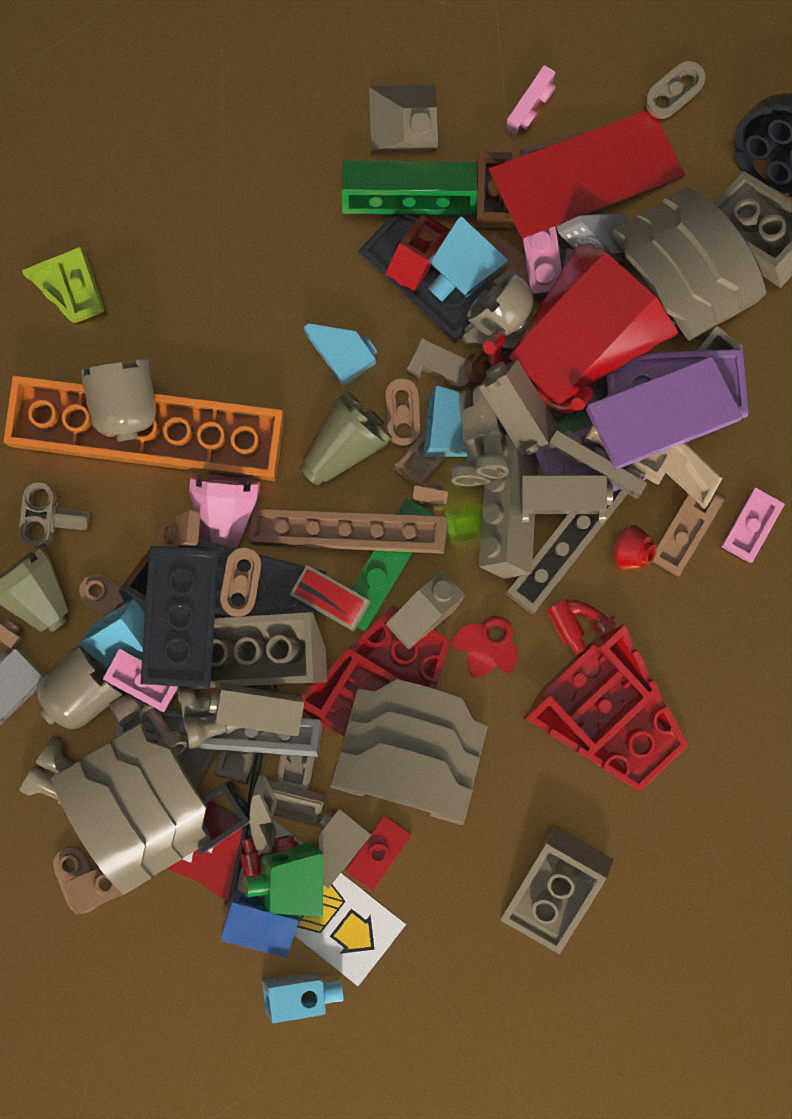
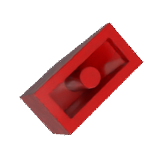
(416, 251)

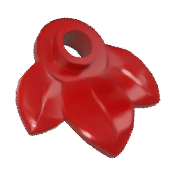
(483, 650)

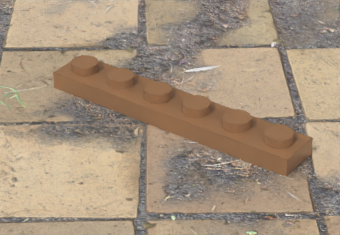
(348, 530)

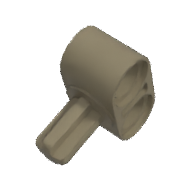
(49, 516)

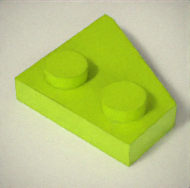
(68, 284)

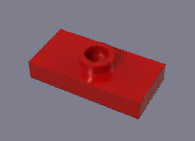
(378, 852)

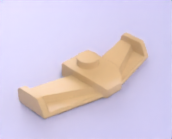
(681, 465)

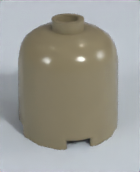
(120, 398)
(75, 690)

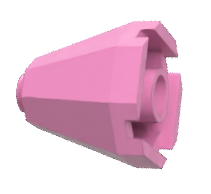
(223, 506)

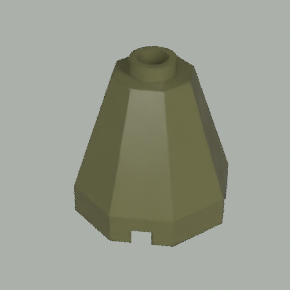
(34, 592)

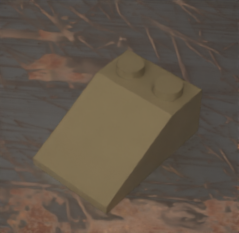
(764, 223)
(557, 889)

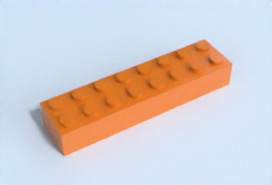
(183, 434)

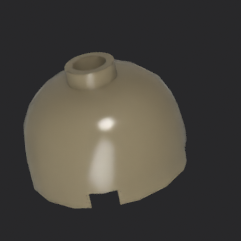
(504, 306)

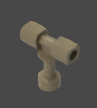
(129, 708)

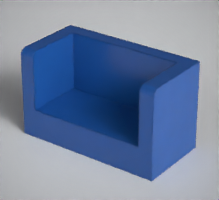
(256, 928)

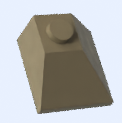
(403, 118)

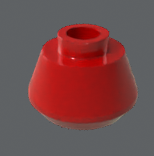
(634, 548)

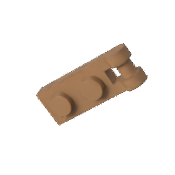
(685, 533)

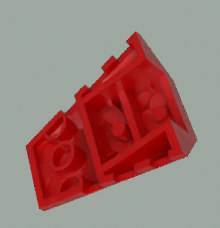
(589, 325)
(370, 665)
(611, 711)

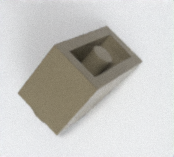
(426, 609)
(339, 841)

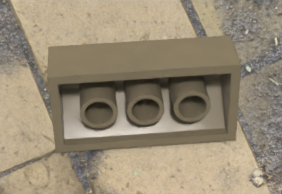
(267, 651)

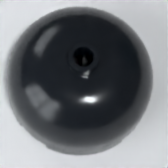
(759, 132)

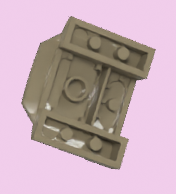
(692, 261)
(411, 749)
(132, 808)

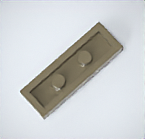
(597, 462)

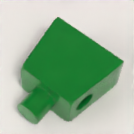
(290, 881)

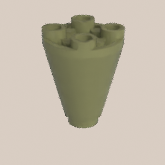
(343, 440)

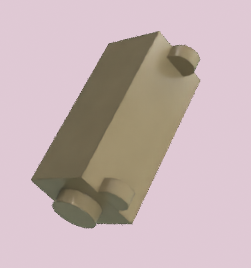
(518, 407)
(565, 495)
(257, 709)

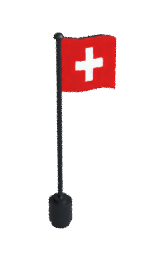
(221, 865)

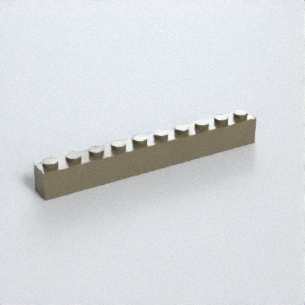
(579, 529)

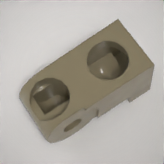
(439, 364)

